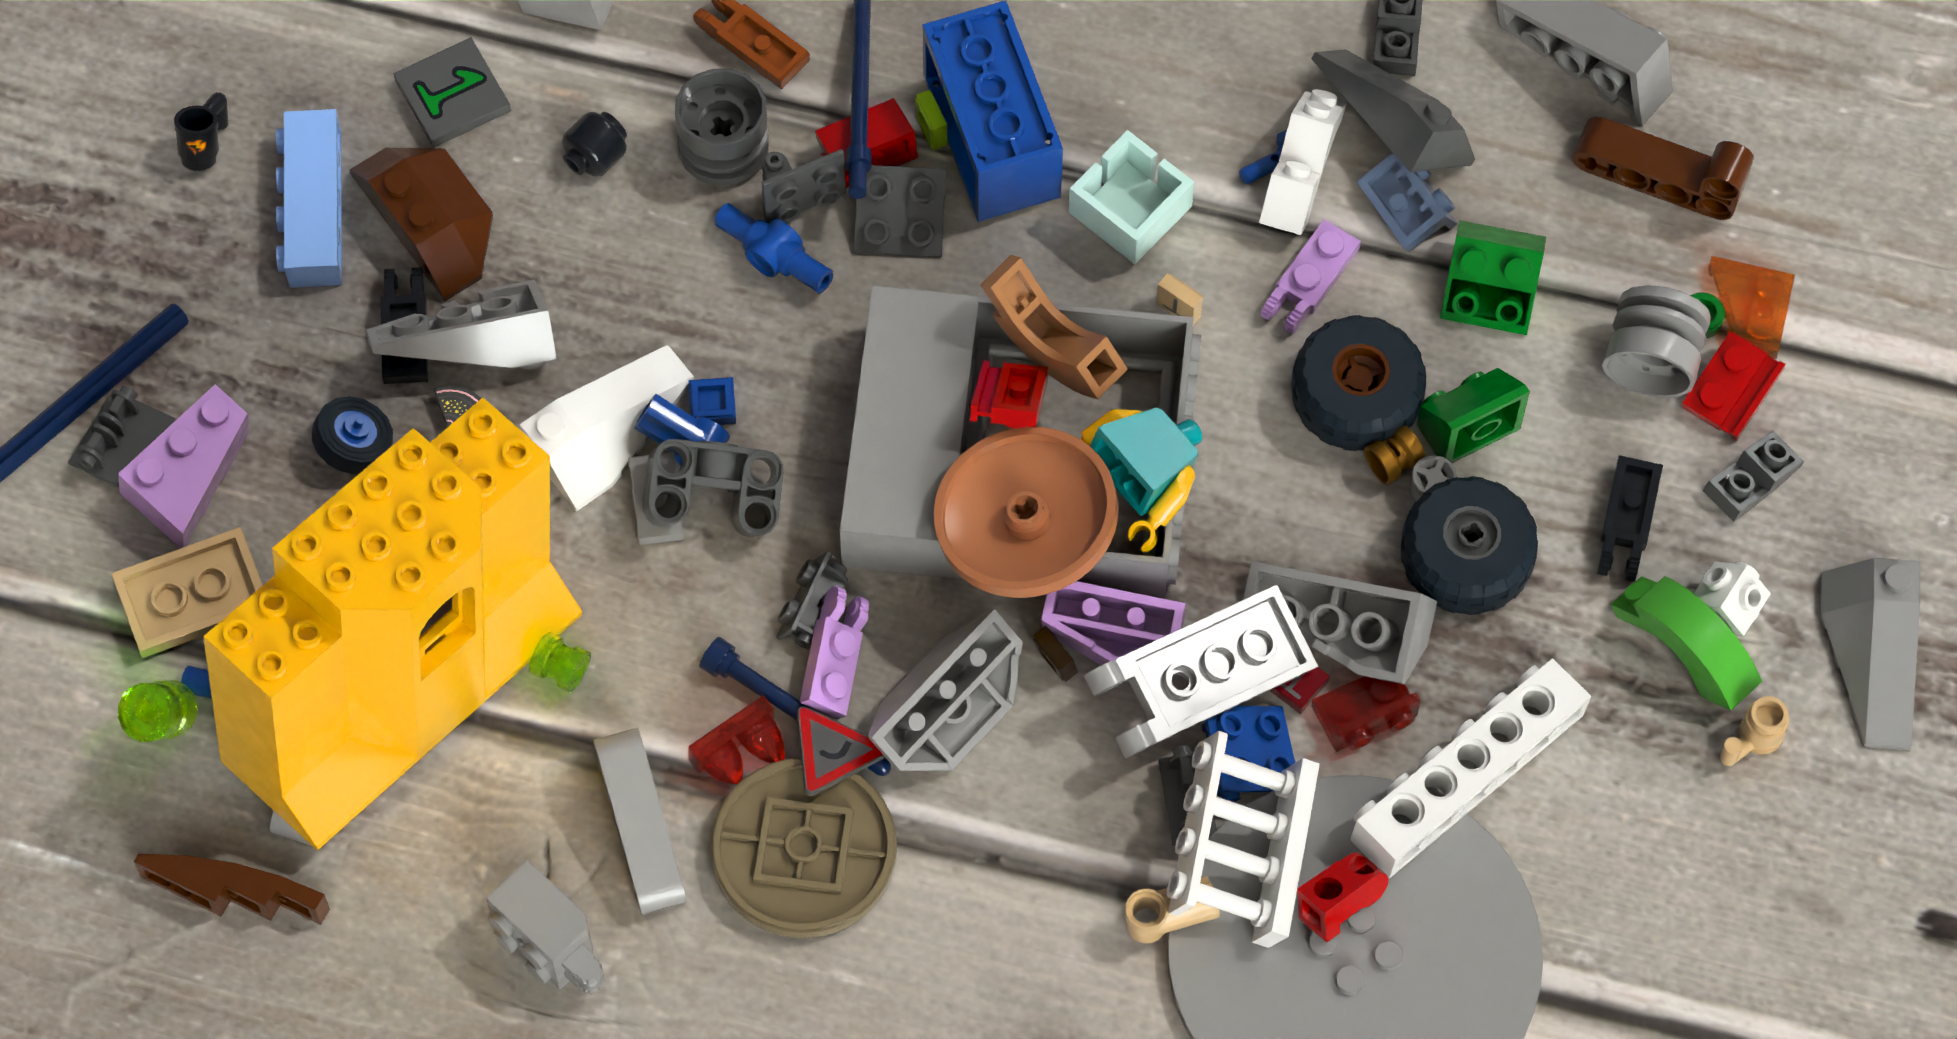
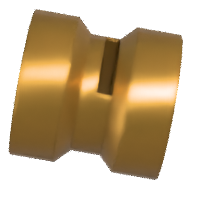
(1394, 455)

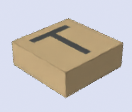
(1179, 298)

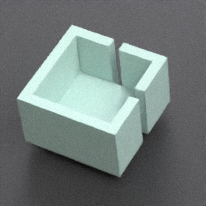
(1130, 207)

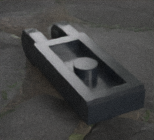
(393, 307)
(1629, 512)

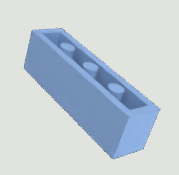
(311, 198)

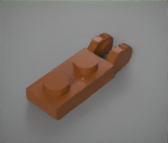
(754, 41)

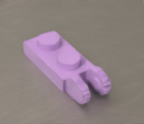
(1312, 274)
(834, 654)

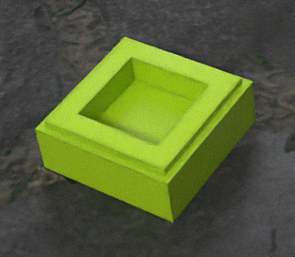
(931, 120)

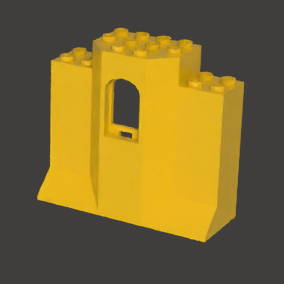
(325, 667)

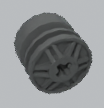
(721, 126)

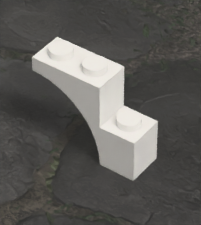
(1302, 161)

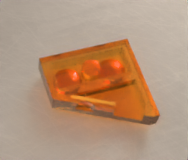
(1753, 301)

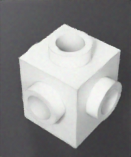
(1733, 594)

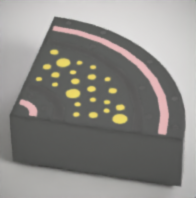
(454, 401)

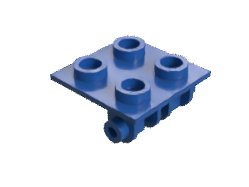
(1255, 736)

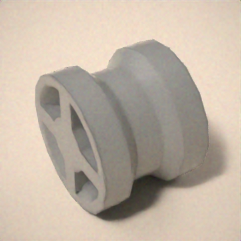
(1430, 471)

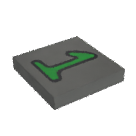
(452, 92)

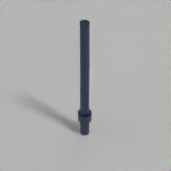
(858, 155)

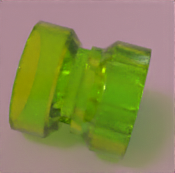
(559, 662)

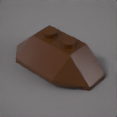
(430, 212)

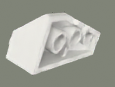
(593, 427)

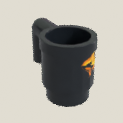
(198, 132)

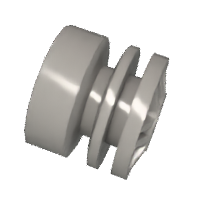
(1656, 341)

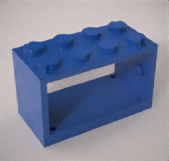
(992, 111)

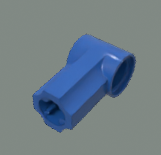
(666, 421)

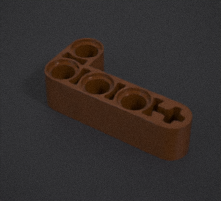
(1664, 168)

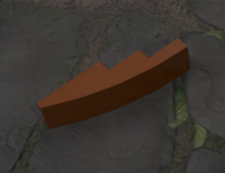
(218, 882)

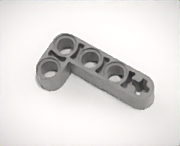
(639, 820)

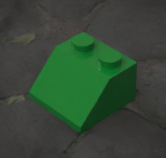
(1473, 414)

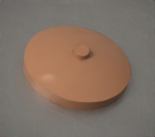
(1026, 512)

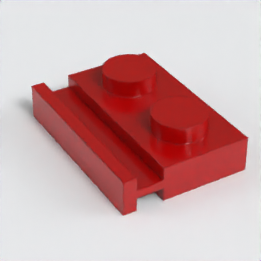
(1733, 385)
(1010, 394)

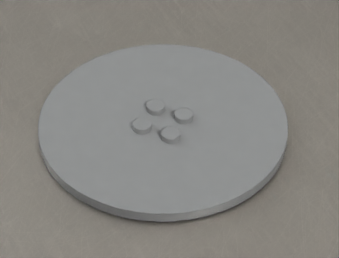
(1434, 958)

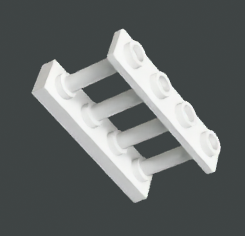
(1285, 828)

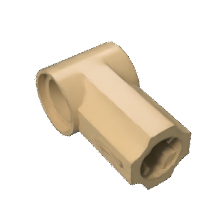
(1159, 902)

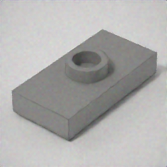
(664, 504)

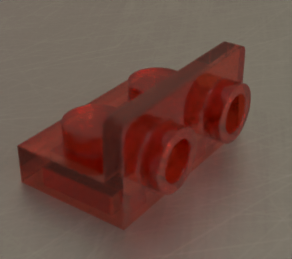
(1364, 709)

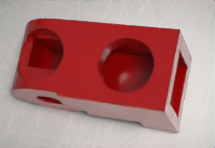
(1339, 894)

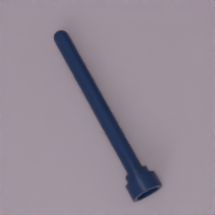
(724, 661)

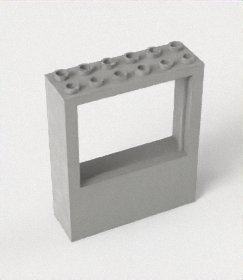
(916, 422)

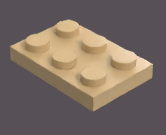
(186, 590)

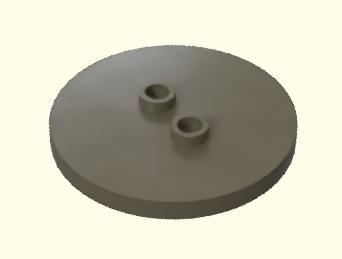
(799, 858)

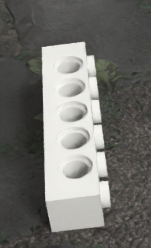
(1395, 844)

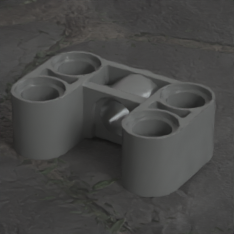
(718, 467)

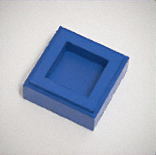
(713, 399)

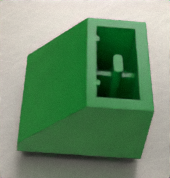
(1493, 277)

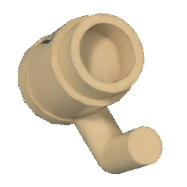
(1759, 731)

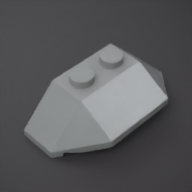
(950, 697)

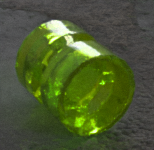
(157, 710)

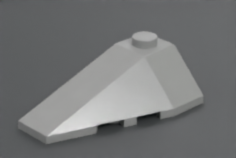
(501, 330)

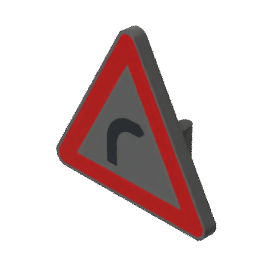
(831, 751)

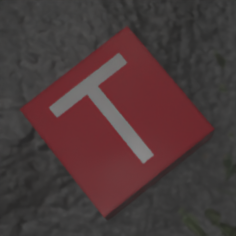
(1301, 690)

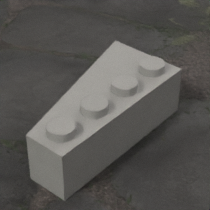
(1599, 43)

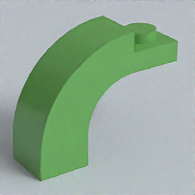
(1695, 634)

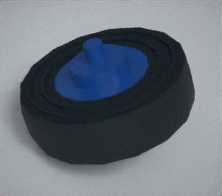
(351, 434)

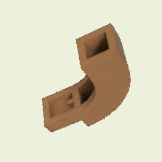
(1046, 336)

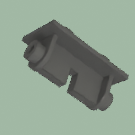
(801, 613)
(1176, 779)

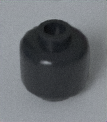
(594, 144)

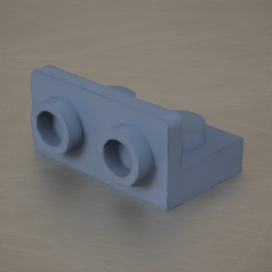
(1407, 201)

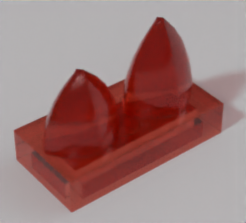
(752, 728)

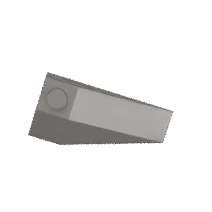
(1356, 623)
(1874, 635)

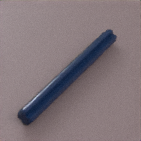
(91, 388)

